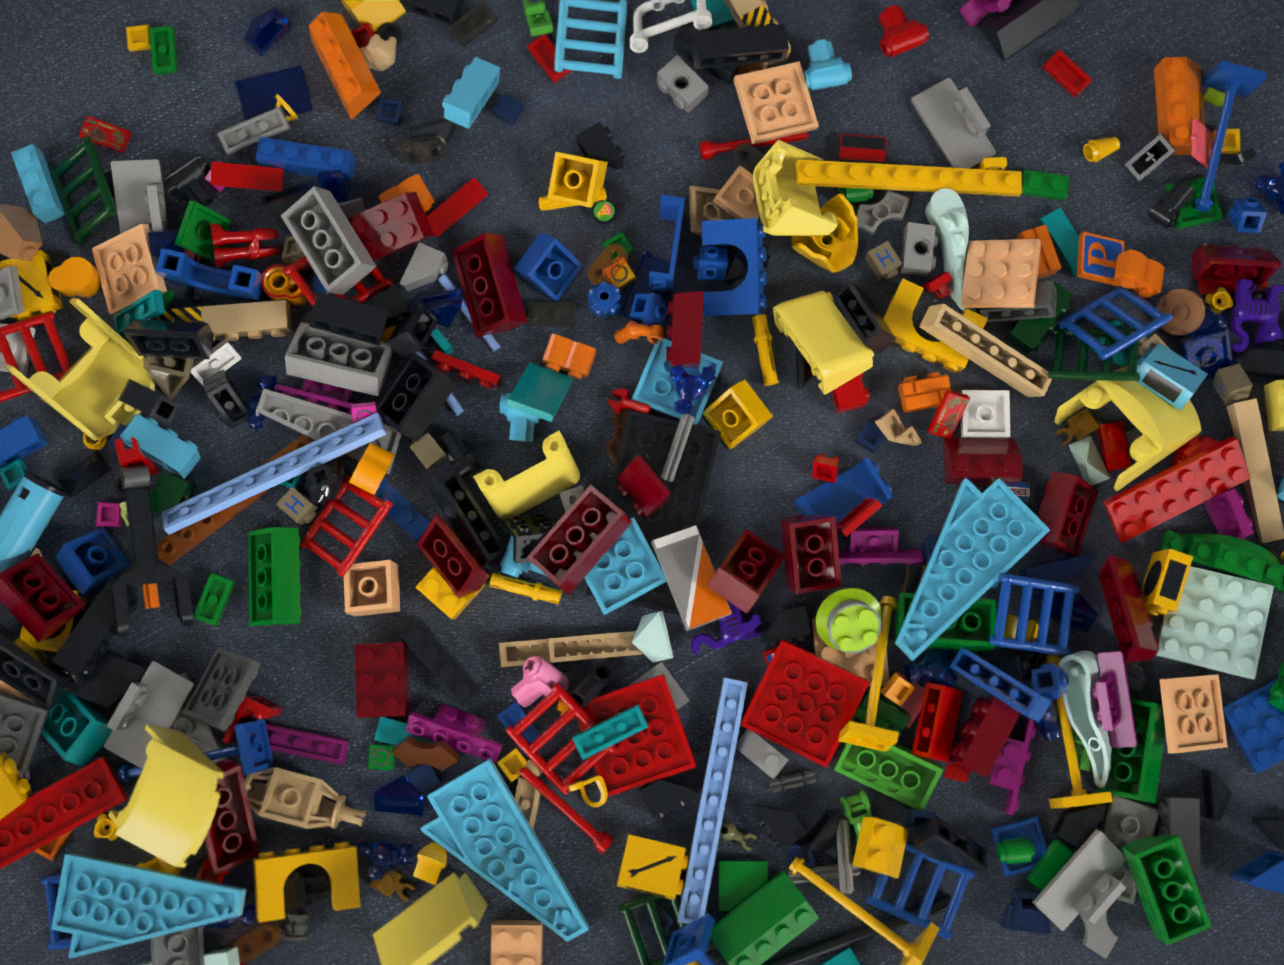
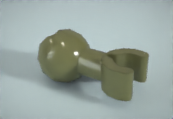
(731, 833)

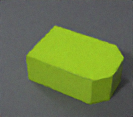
(1214, 96)

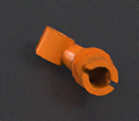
(634, 330)

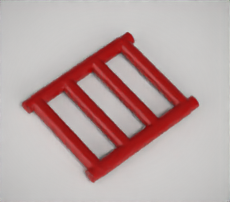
(363, 293)
(23, 326)
(355, 546)
(531, 749)

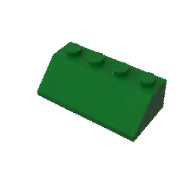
(274, 576)
(969, 631)
(1137, 769)
(1166, 887)
(763, 923)

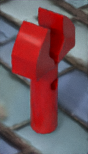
(624, 394)

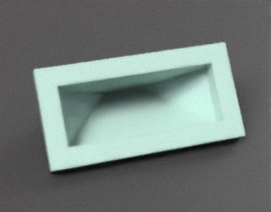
(1089, 461)
(653, 637)

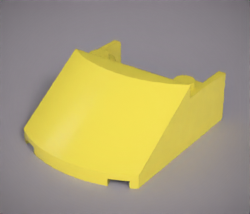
(94, 383)
(1160, 423)
(171, 799)
(431, 923)

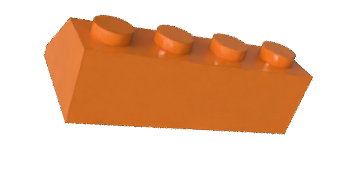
(343, 62)
(1178, 100)

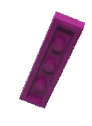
(307, 744)

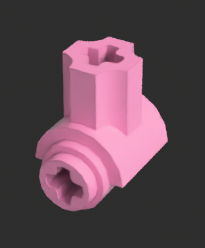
(537, 681)

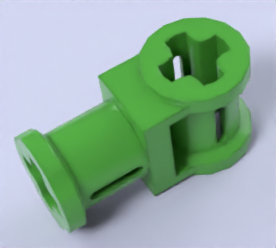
(855, 809)

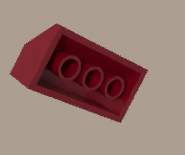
(489, 285)
(579, 539)
(1127, 610)
(231, 832)

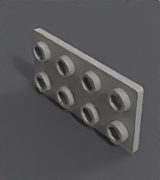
(955, 123)
(139, 194)
(151, 702)
(1084, 883)

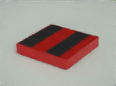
(862, 149)

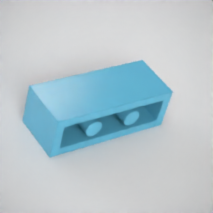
(471, 92)
(38, 183)
(162, 445)

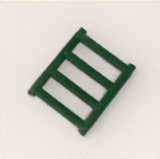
(101, 190)
(1081, 372)
(649, 900)

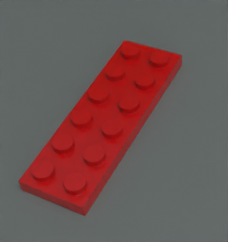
(1177, 489)
(59, 810)

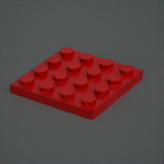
(804, 702)
(650, 753)

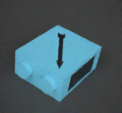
(1169, 375)

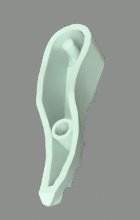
(951, 222)
(1082, 710)

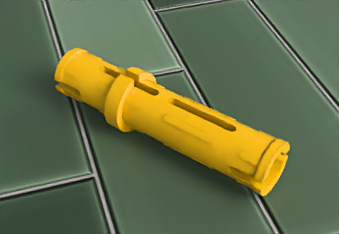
(766, 357)
(518, 586)

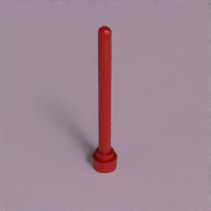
(710, 149)
(600, 840)

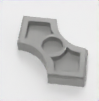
(889, 208)
(1099, 936)

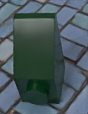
(170, 492)

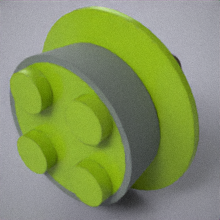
(849, 620)

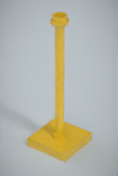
(868, 734)
(1078, 795)
(913, 952)

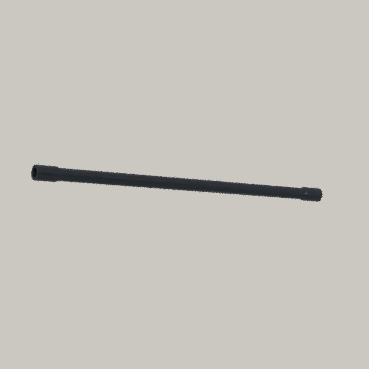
(939, 905)

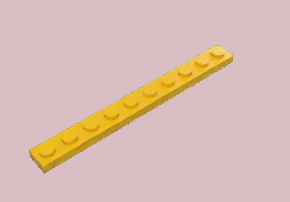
(908, 178)

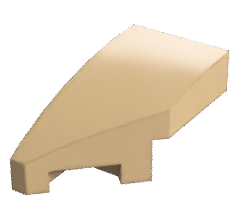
(895, 431)

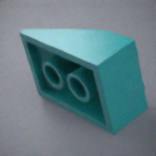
(75, 729)

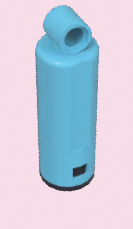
(26, 518)

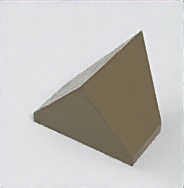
(169, 372)

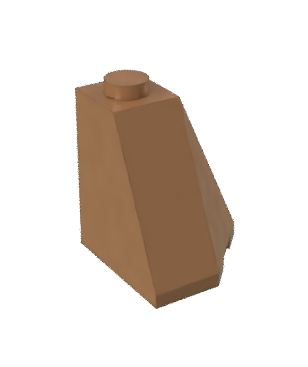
(18, 232)

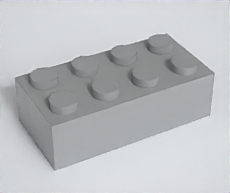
(328, 241)
(338, 360)

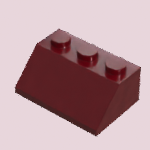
(1233, 264)
(685, 329)
(982, 460)
(1066, 512)
(810, 553)
(452, 558)
(38, 597)

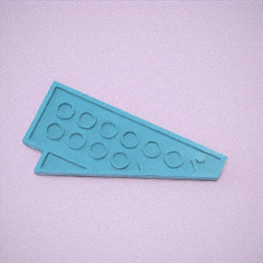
(976, 545)
(492, 837)
(123, 904)

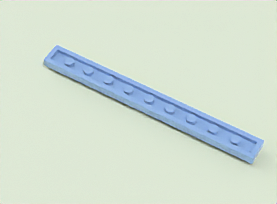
(273, 473)
(712, 801)

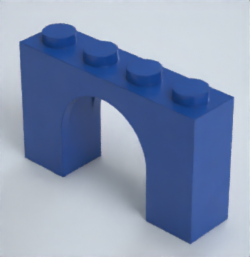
(238, 283)
(749, 296)

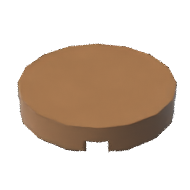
(1186, 310)

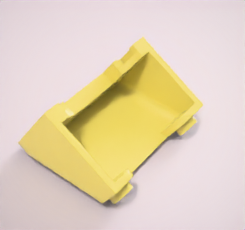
(782, 204)
(823, 338)
(532, 485)

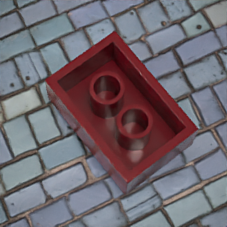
(392, 226)
(746, 571)
(382, 680)
(984, 735)

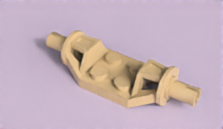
(298, 800)

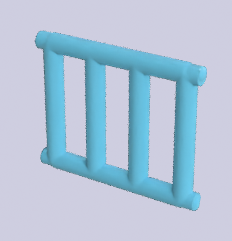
(617, 48)

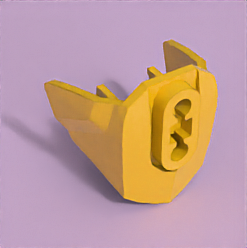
(842, 241)

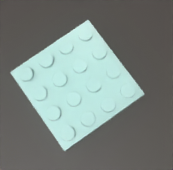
(1217, 623)

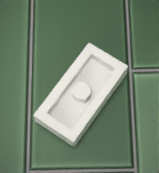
(221, 357)

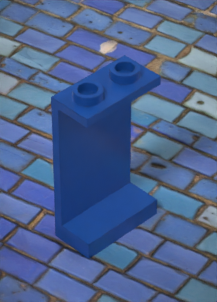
(671, 210)
(846, 493)

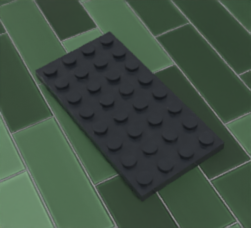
(652, 440)

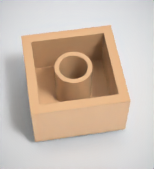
(372, 588)
(516, 942)

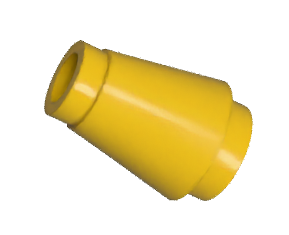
(1100, 148)

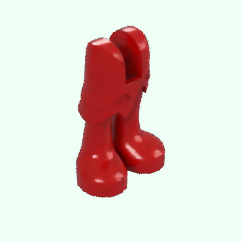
(252, 250)

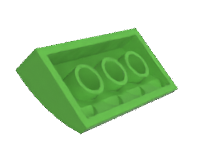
(892, 772)

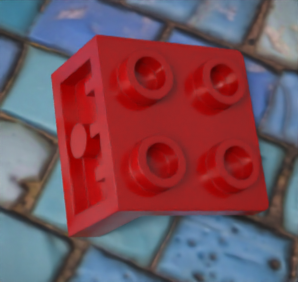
(251, 706)

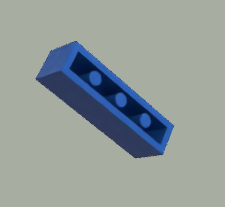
(304, 158)
(20, 439)
(1000, 684)

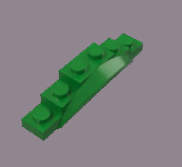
(1229, 555)

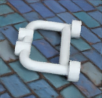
(639, 40)

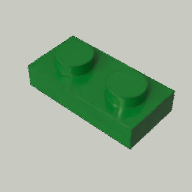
(163, 50)
(1045, 185)
(214, 599)

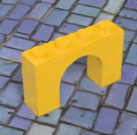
(899, 320)
(273, 870)

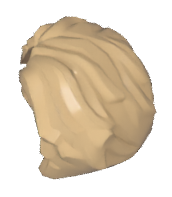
(379, 53)

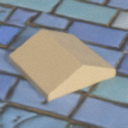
(703, 208)

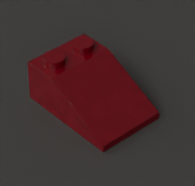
(642, 487)

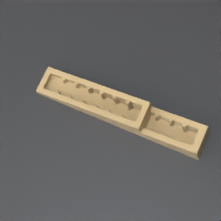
(1260, 487)
(569, 648)

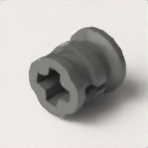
(297, 926)

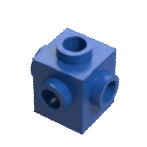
(1247, 215)
(711, 263)
(604, 307)
(650, 309)
(1042, 677)

